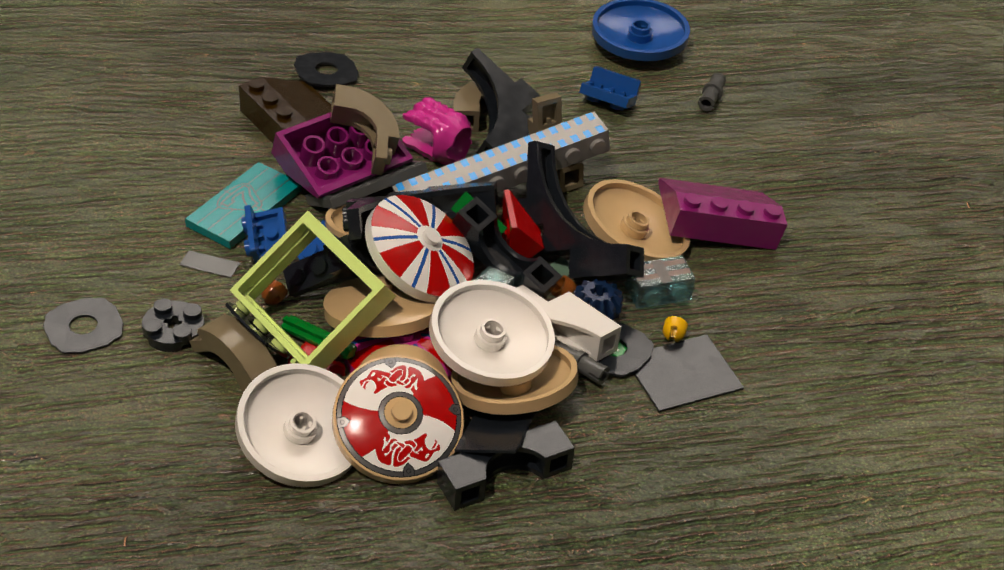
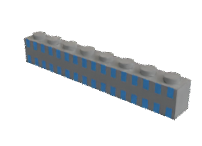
(508, 163)

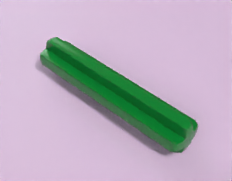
(313, 334)

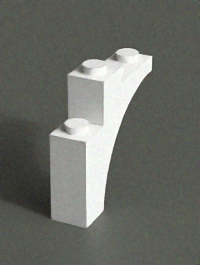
(580, 324)

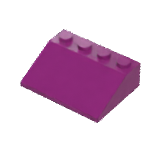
(328, 155)
(722, 214)

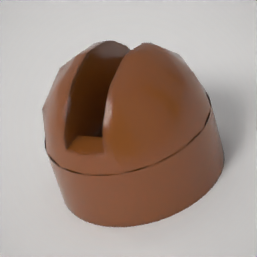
(564, 285)
(274, 293)

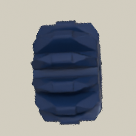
(601, 296)

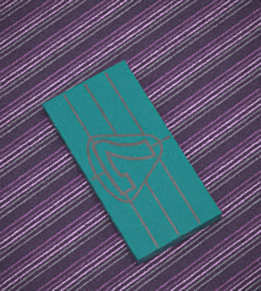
(221, 215)

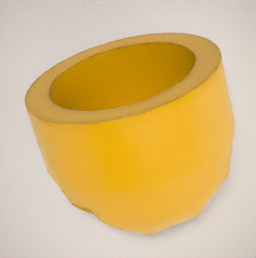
(680, 328)

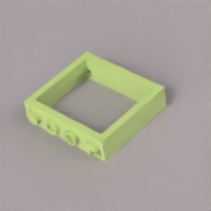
(276, 260)

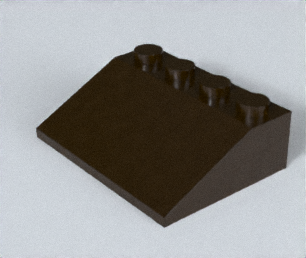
(280, 104)

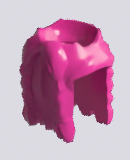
(443, 132)

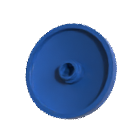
(640, 29)

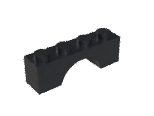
(486, 243)
(465, 475)

